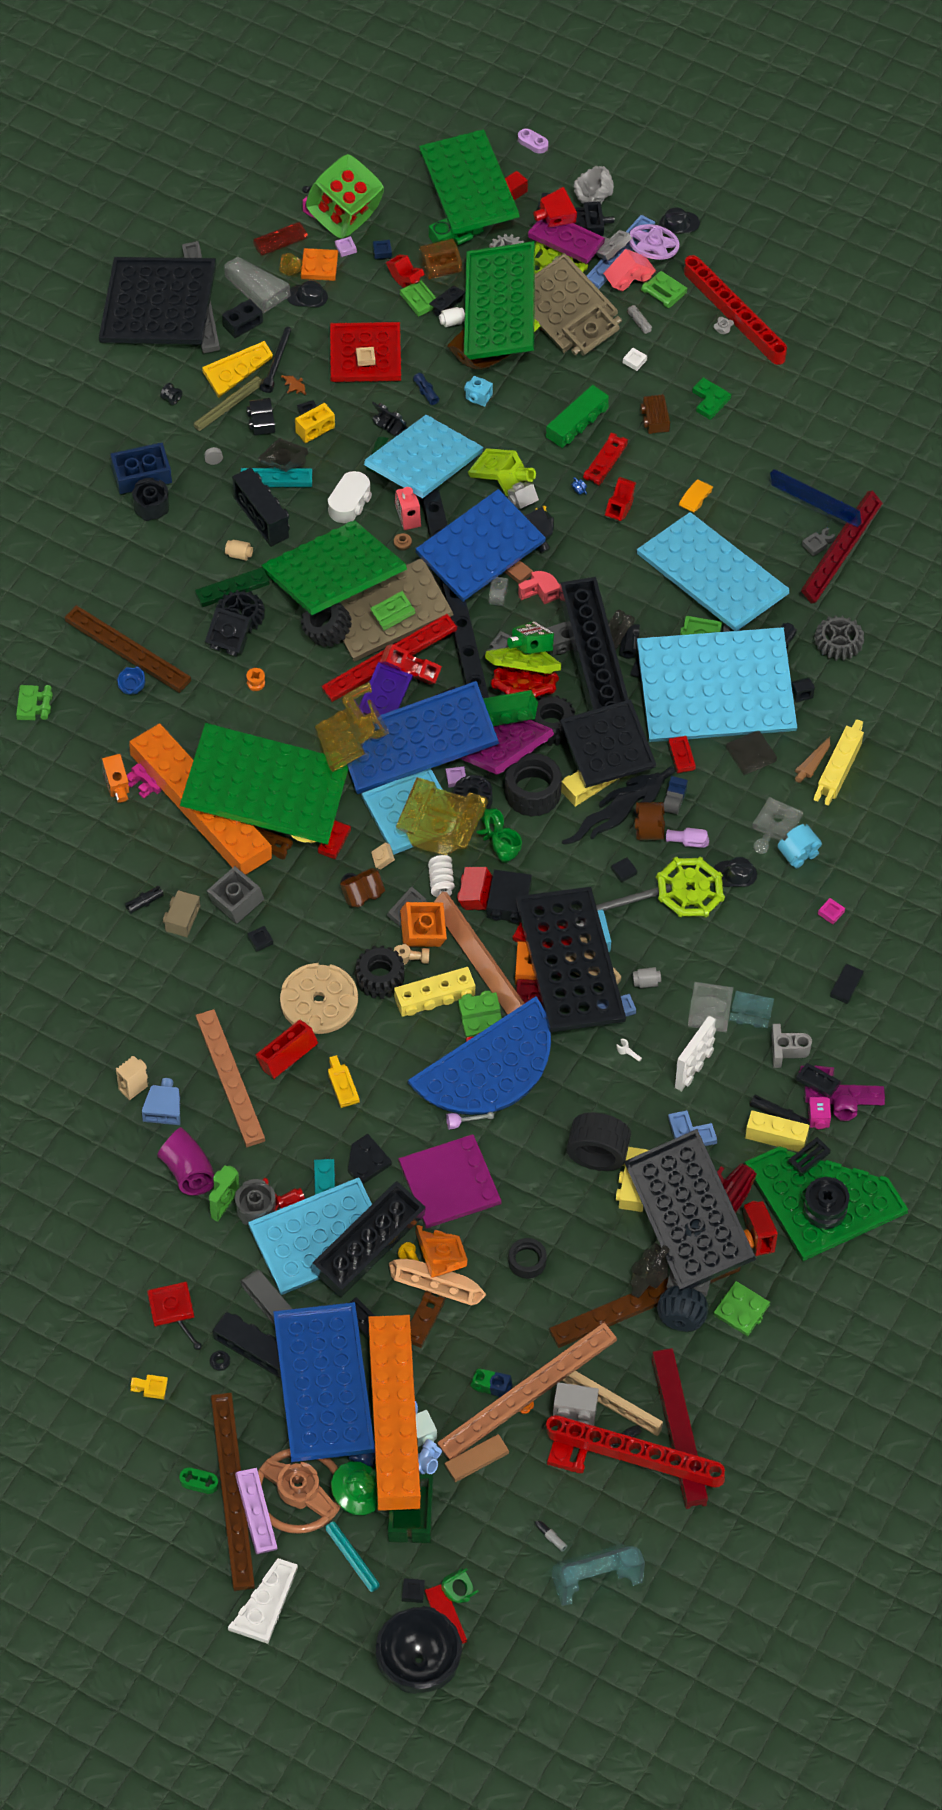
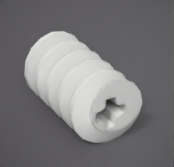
(441, 875)

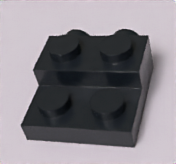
(228, 631)

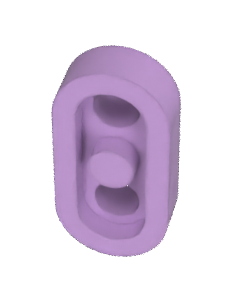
(531, 141)

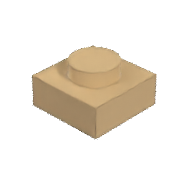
(365, 356)
(382, 856)

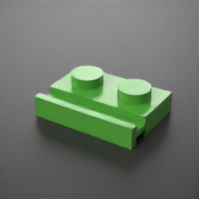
(418, 297)
(393, 610)

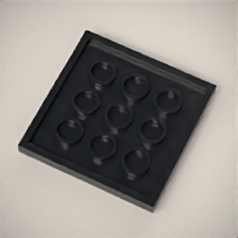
(608, 743)

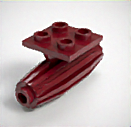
(738, 1184)

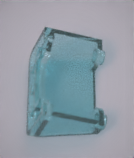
(622, 1557)

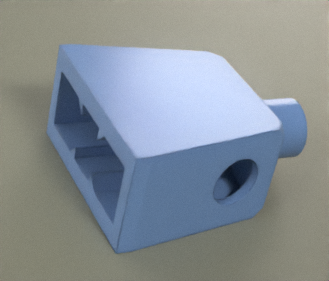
(162, 1104)

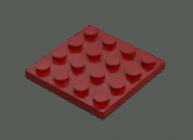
(381, 336)

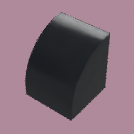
(802, 689)

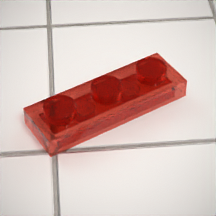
(280, 238)

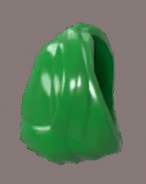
(506, 844)

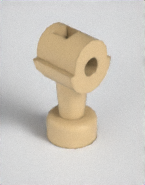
(408, 954)

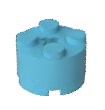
(800, 845)

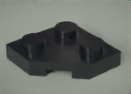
(367, 1159)

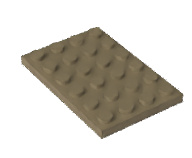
(422, 592)

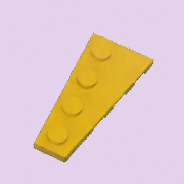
(233, 369)

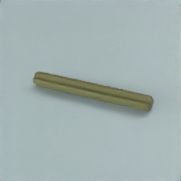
(228, 403)

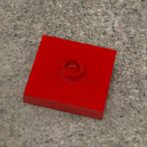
(170, 1303)

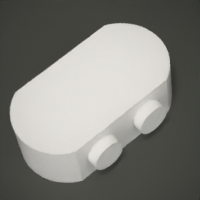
(349, 497)

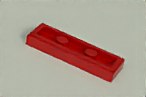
(439, 1601)

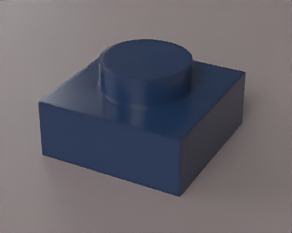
(382, 249)

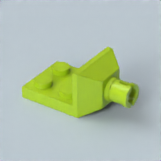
(502, 466)

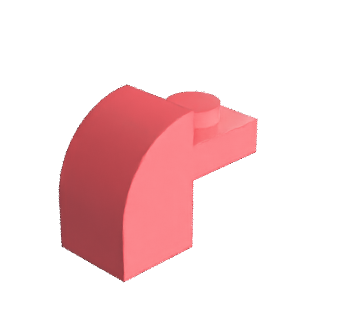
(542, 584)

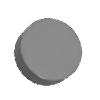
(213, 456)

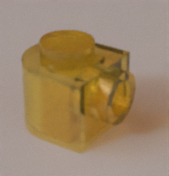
(290, 264)

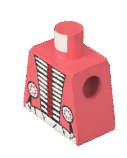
(407, 501)

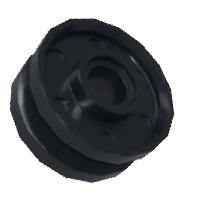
(476, 785)

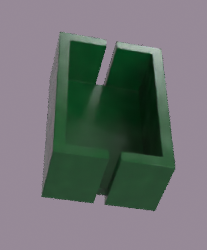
(414, 1523)

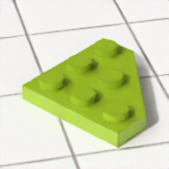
(517, 659)

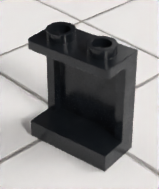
(503, 894)

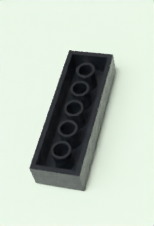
(368, 1239)

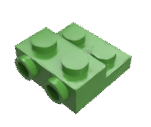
(478, 1012)
(225, 1186)

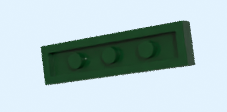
(249, 581)

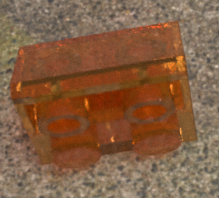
(441, 258)

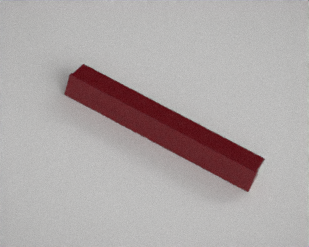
(677, 1420)

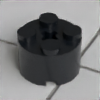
(150, 499)

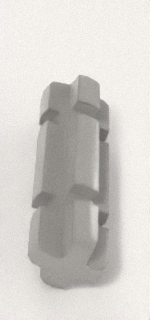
(639, 319)

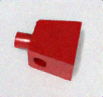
(556, 209)

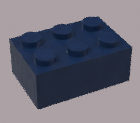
(140, 463)

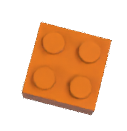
(423, 924)

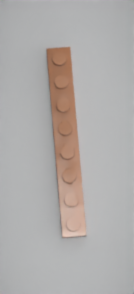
(230, 1078)

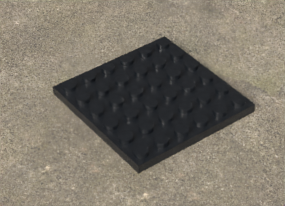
(157, 300)

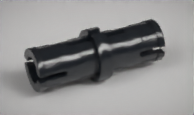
(144, 899)

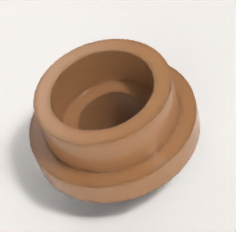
(402, 541)

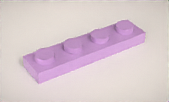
(256, 1511)

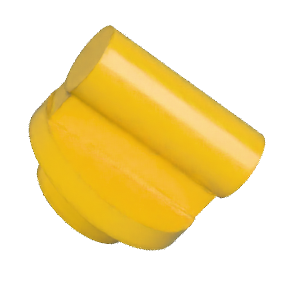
(407, 1251)

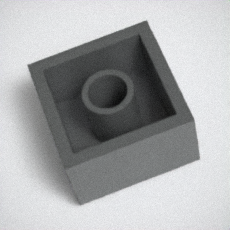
(235, 895)

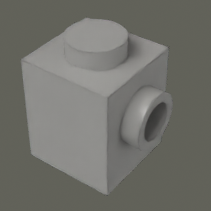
(522, 494)

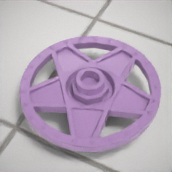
(654, 244)

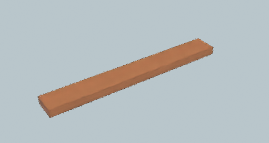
(479, 955)

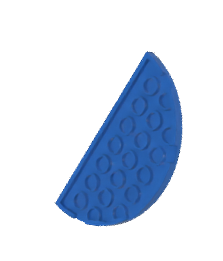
(492, 1066)

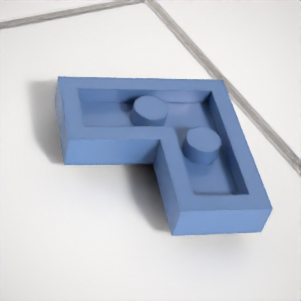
(681, 1124)

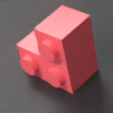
(627, 268)

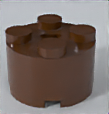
(650, 821)

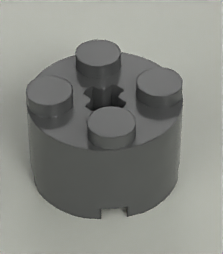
(254, 1200)

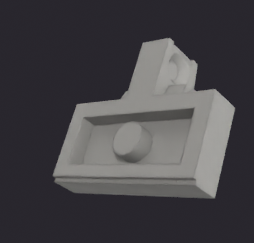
(613, 245)

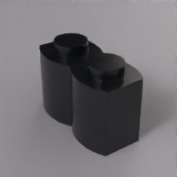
(262, 416)

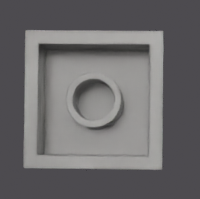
(576, 1402)

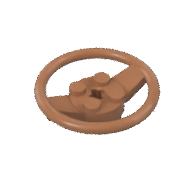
(308, 1494)

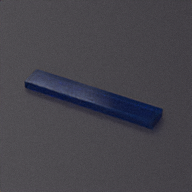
(815, 497)

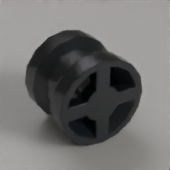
(171, 394)

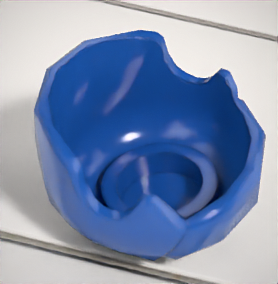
(131, 680)

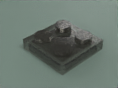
(751, 752)

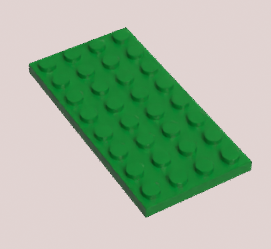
(469, 181)
(500, 300)

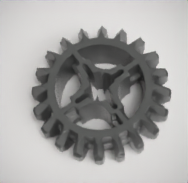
(839, 644)

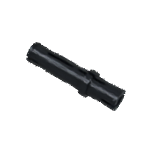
(775, 1110)

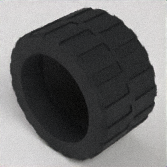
(533, 802)
(598, 1141)

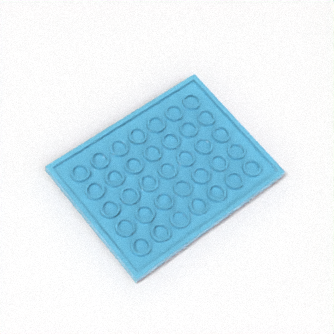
(716, 684)

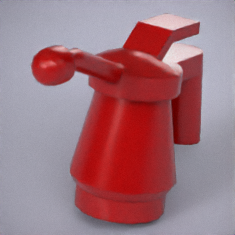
(289, 1198)

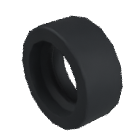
(530, 1244)

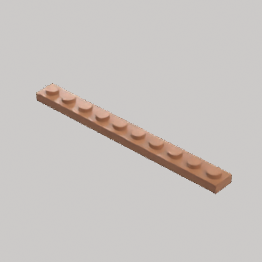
(527, 1391)

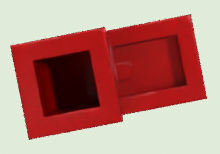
(403, 271)
(621, 501)

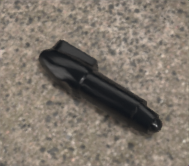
(631, 1431)

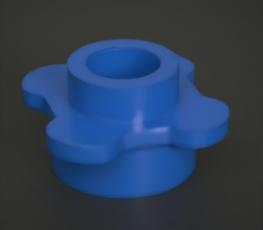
(579, 486)

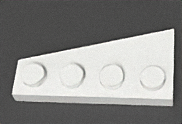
(263, 1609)

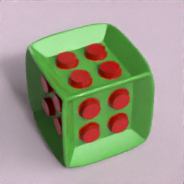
(344, 196)

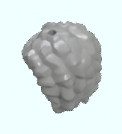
(594, 185)

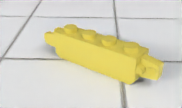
(840, 762)

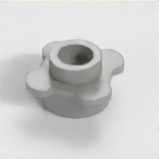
(723, 325)

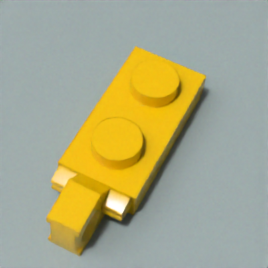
(342, 1083)

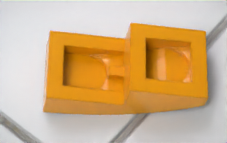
(695, 495)

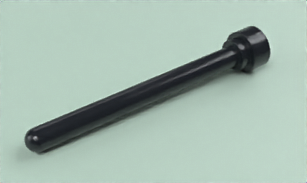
(267, 384)

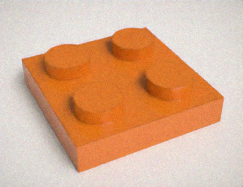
(319, 264)

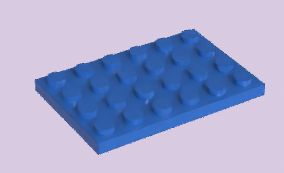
(480, 545)

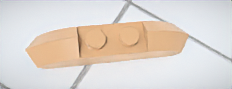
(446, 1285)

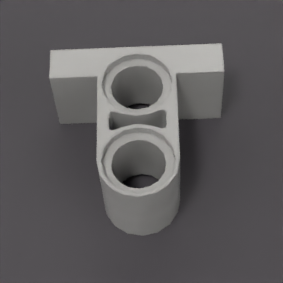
(792, 1043)

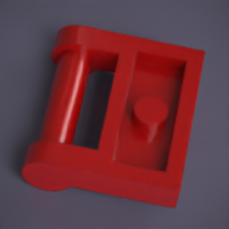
(561, 1455)

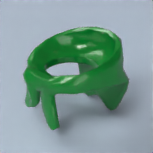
(494, 817)
(447, 1584)

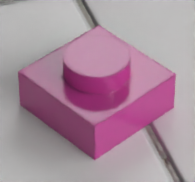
(831, 911)

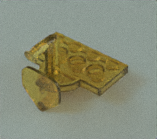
(348, 729)

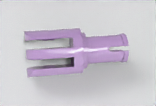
(690, 837)

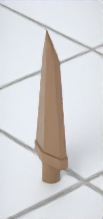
(809, 766)

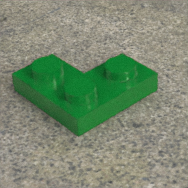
(713, 397)

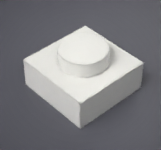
(634, 359)

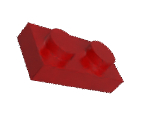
(681, 754)
(337, 838)

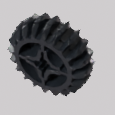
(249, 605)

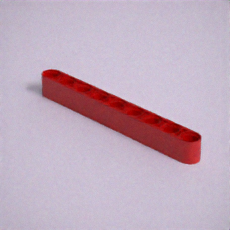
(735, 309)
(642, 1458)

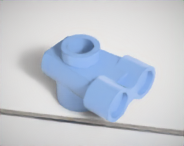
(428, 1457)

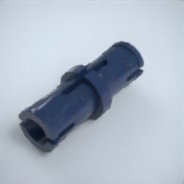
(426, 388)

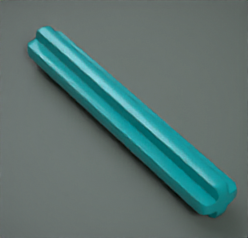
(352, 1556)

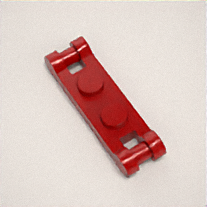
(605, 459)

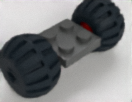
(686, 1308)

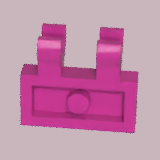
(149, 784)

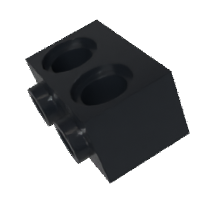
(242, 318)

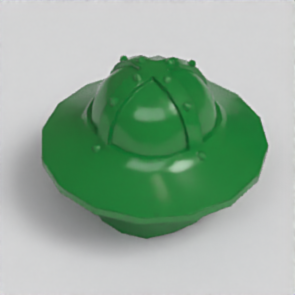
(355, 1488)

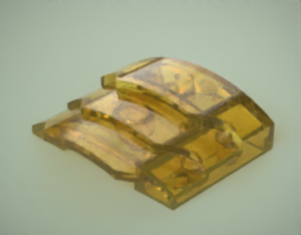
(439, 818)

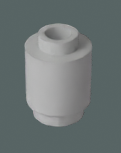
(646, 977)

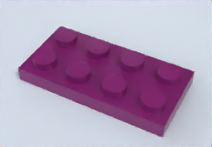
(568, 239)

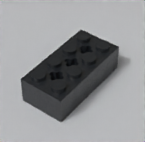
(261, 506)

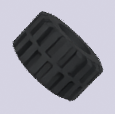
(331, 632)
(554, 708)
(376, 959)

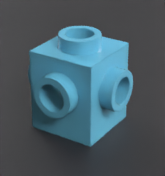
(478, 390)

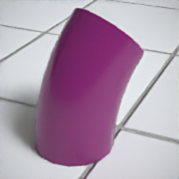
(187, 1163)

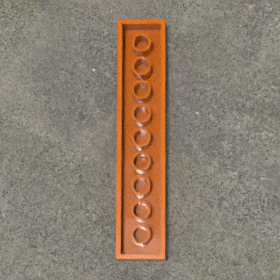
(170, 768)
(394, 1413)

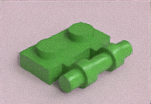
(28, 701)

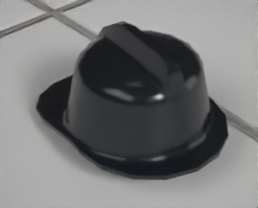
(679, 221)
(308, 294)
(737, 872)

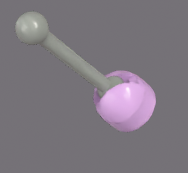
(454, 1120)

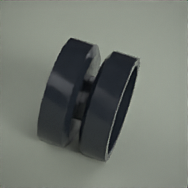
(826, 1202)

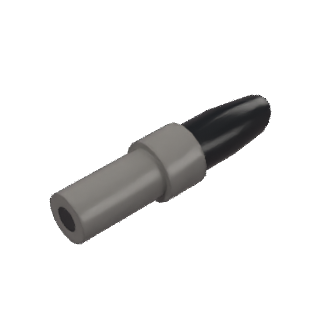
(551, 1535)

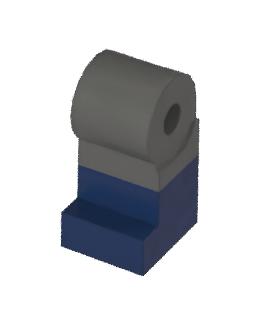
(675, 795)

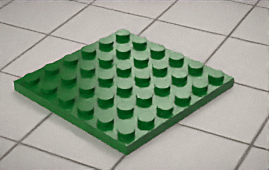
(333, 567)

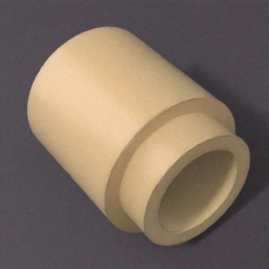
(238, 549)

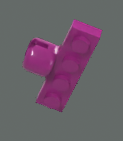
(848, 1097)

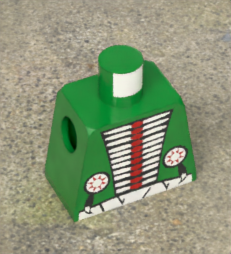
(531, 638)

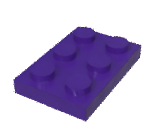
(388, 689)

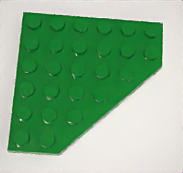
(870, 1205)

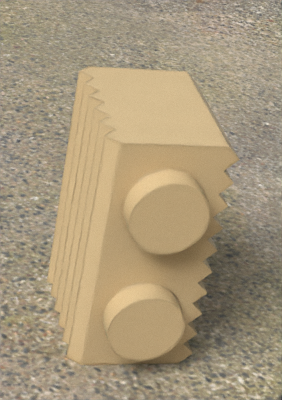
(132, 1077)

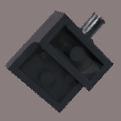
(591, 217)

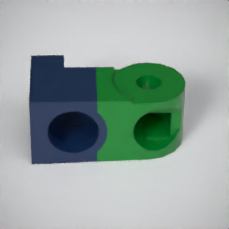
(491, 1382)

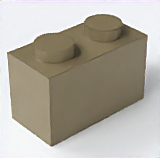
(182, 913)

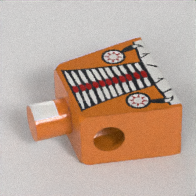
(116, 777)

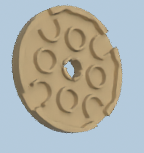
(328, 981)

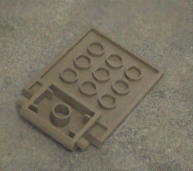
(572, 308)

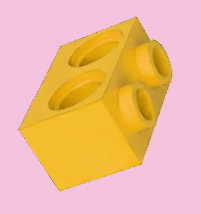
(315, 422)

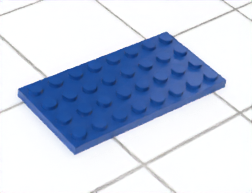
(425, 737)
(323, 1382)

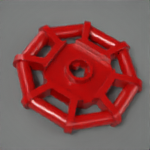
(516, 680)

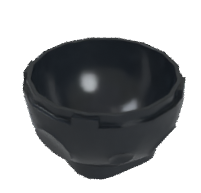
(414, 1635)

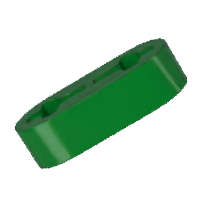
(198, 1480)

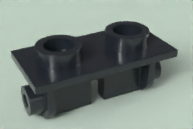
(447, 299)

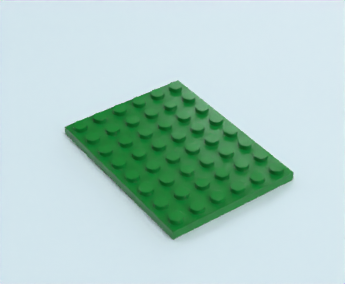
(264, 783)

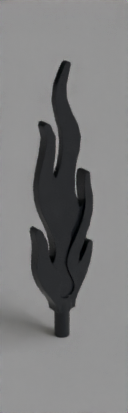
(640, 787)

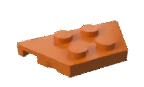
(441, 1251)

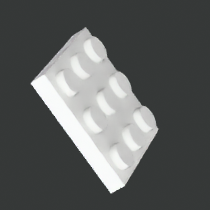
(695, 1053)

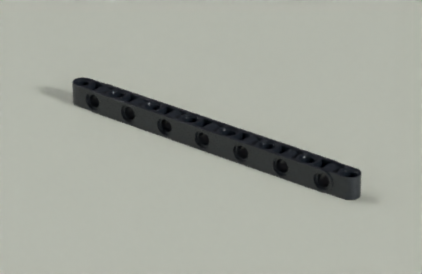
(464, 635)

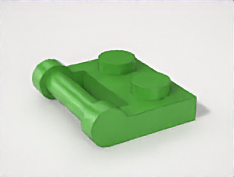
(667, 286)

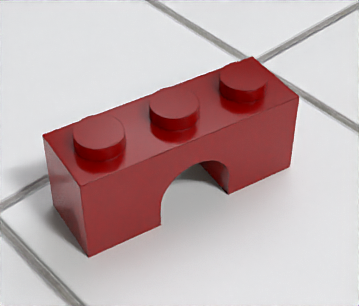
(420, 668)

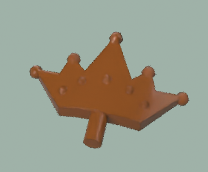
(294, 384)

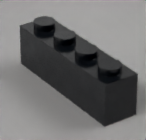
(248, 1342)

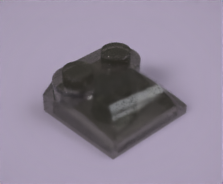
(284, 455)

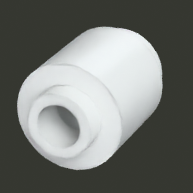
(452, 317)

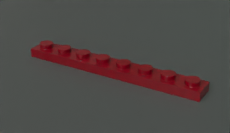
(840, 549)

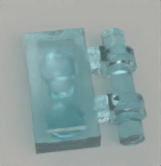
(751, 1005)

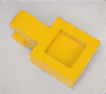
(153, 1386)

